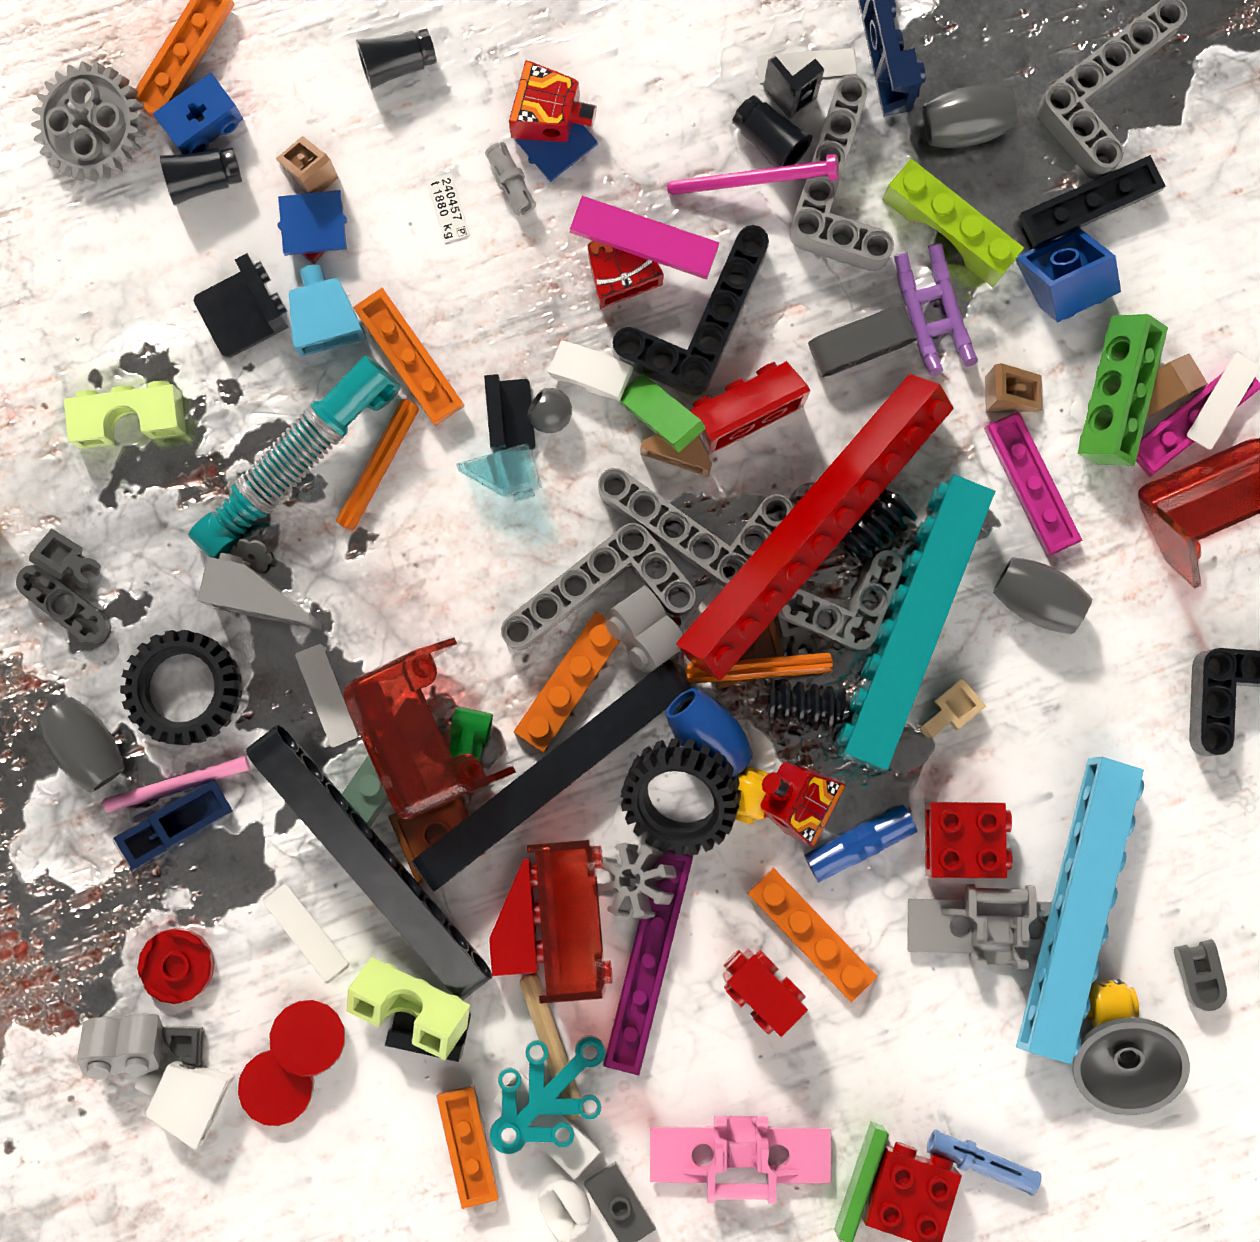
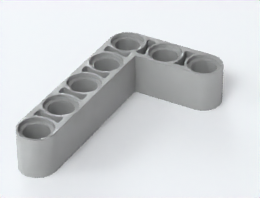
(1101, 76)
(817, 212)
(693, 532)
(596, 581)

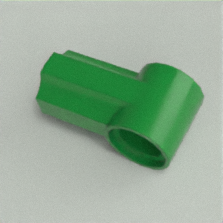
(469, 731)

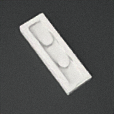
(571, 1158)

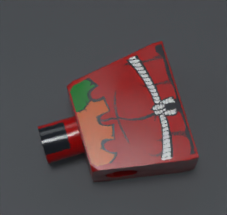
(620, 274)

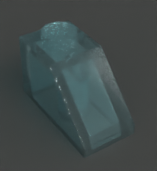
(506, 472)

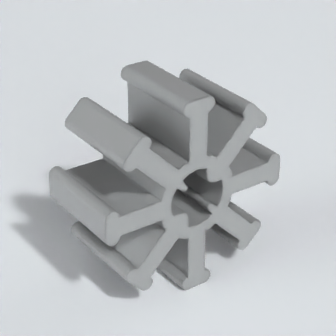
(636, 896)

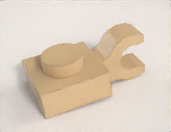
(955, 708)

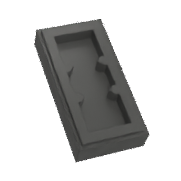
(619, 1204)

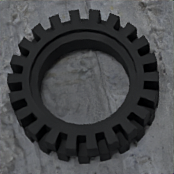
(138, 687)
(697, 763)

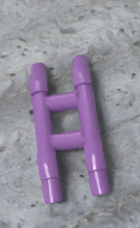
(943, 290)

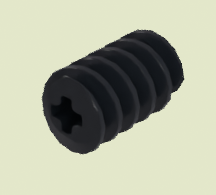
(875, 523)
(806, 705)

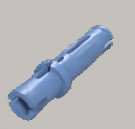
(969, 1156)

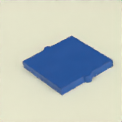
(556, 157)
(312, 222)

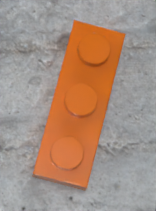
(468, 1146)

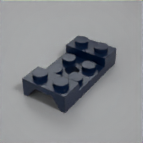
(895, 70)

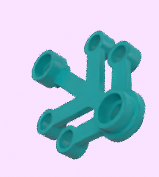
(543, 1099)

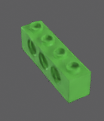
(1122, 390)

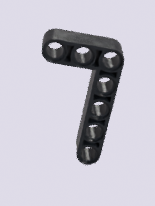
(710, 324)
(1223, 686)

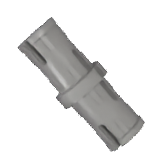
(510, 178)

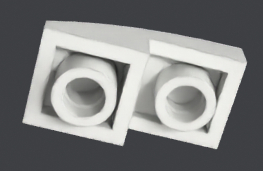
(590, 369)

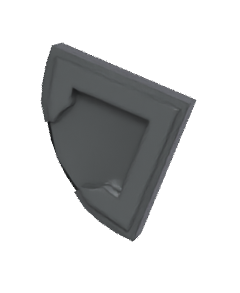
(185, 1043)

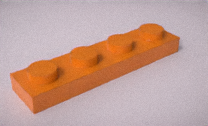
(181, 52)
(408, 356)
(567, 684)
(812, 934)

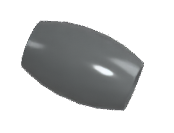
(969, 115)
(1042, 595)
(80, 744)

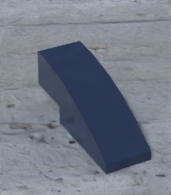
(172, 826)

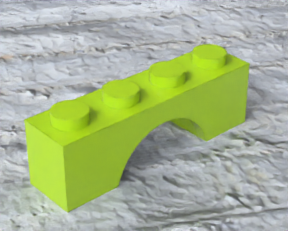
(979, 241)

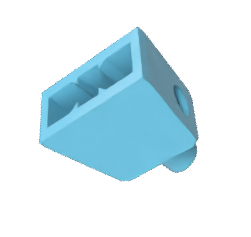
(321, 314)

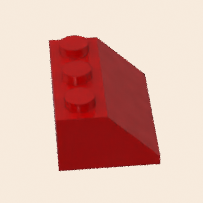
(750, 405)

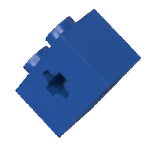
(202, 99)

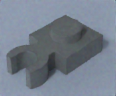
(62, 556)
(797, 634)

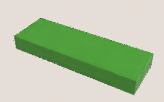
(661, 412)
(861, 1182)

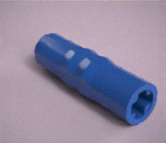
(860, 843)

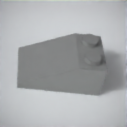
(236, 588)

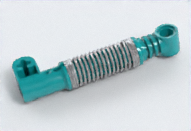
(322, 424)

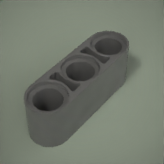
(862, 340)

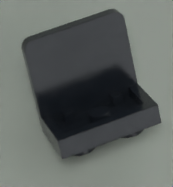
(241, 309)

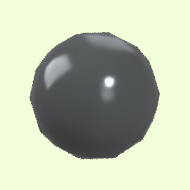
(550, 411)

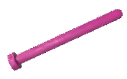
(753, 177)

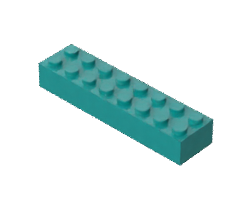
(915, 623)

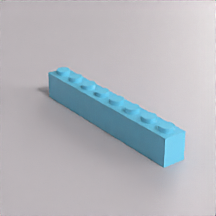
(1080, 909)

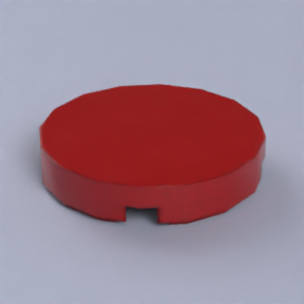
(175, 965)
(307, 1038)
(271, 1093)

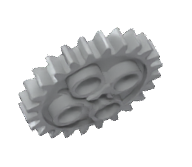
(108, 97)

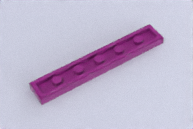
(646, 971)

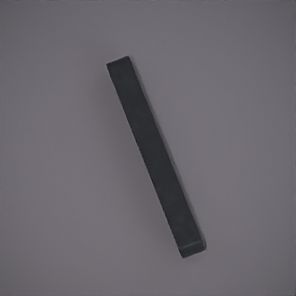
(550, 775)
(368, 861)

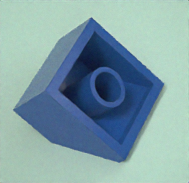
(1070, 274)

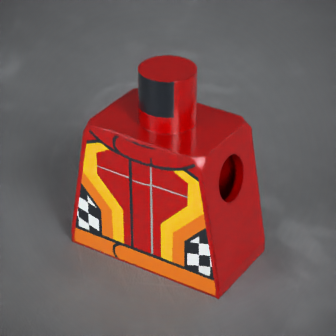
(547, 106)
(800, 801)

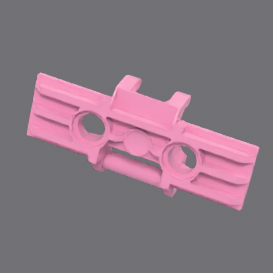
(740, 1144)

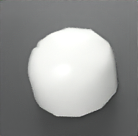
(565, 1209)

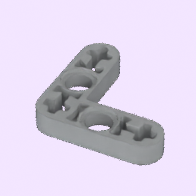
(846, 618)

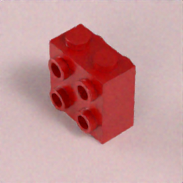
(967, 840)
(753, 981)
(912, 1194)

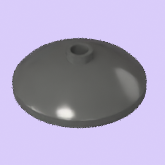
(1131, 1080)

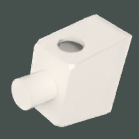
(185, 1099)

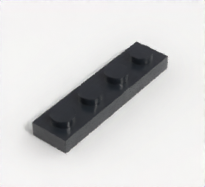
(1092, 201)

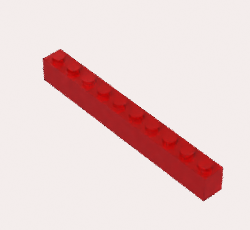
(815, 526)

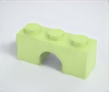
(94, 415)
(385, 990)

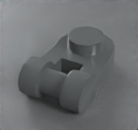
(1207, 988)

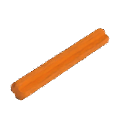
(377, 464)
(767, 668)

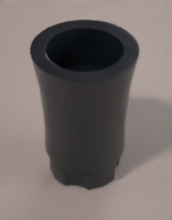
(395, 55)
(771, 133)
(199, 173)

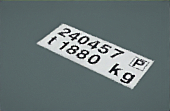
(448, 207)

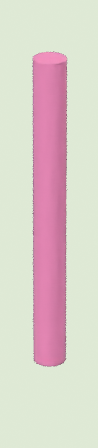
(176, 784)

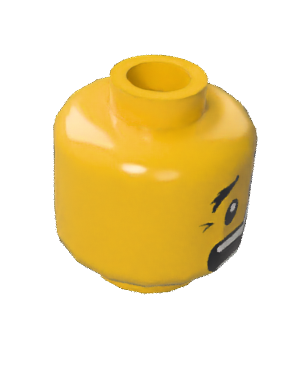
(1111, 1001)

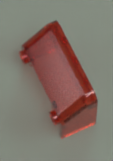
(1200, 503)
(406, 739)
(571, 920)

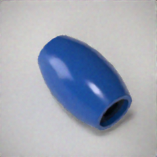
(708, 722)

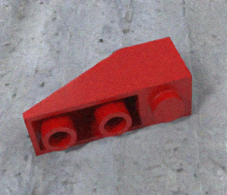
(514, 936)

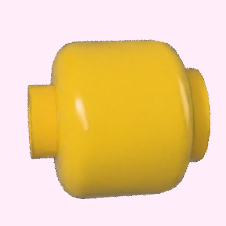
(751, 795)

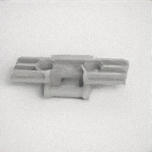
(990, 937)

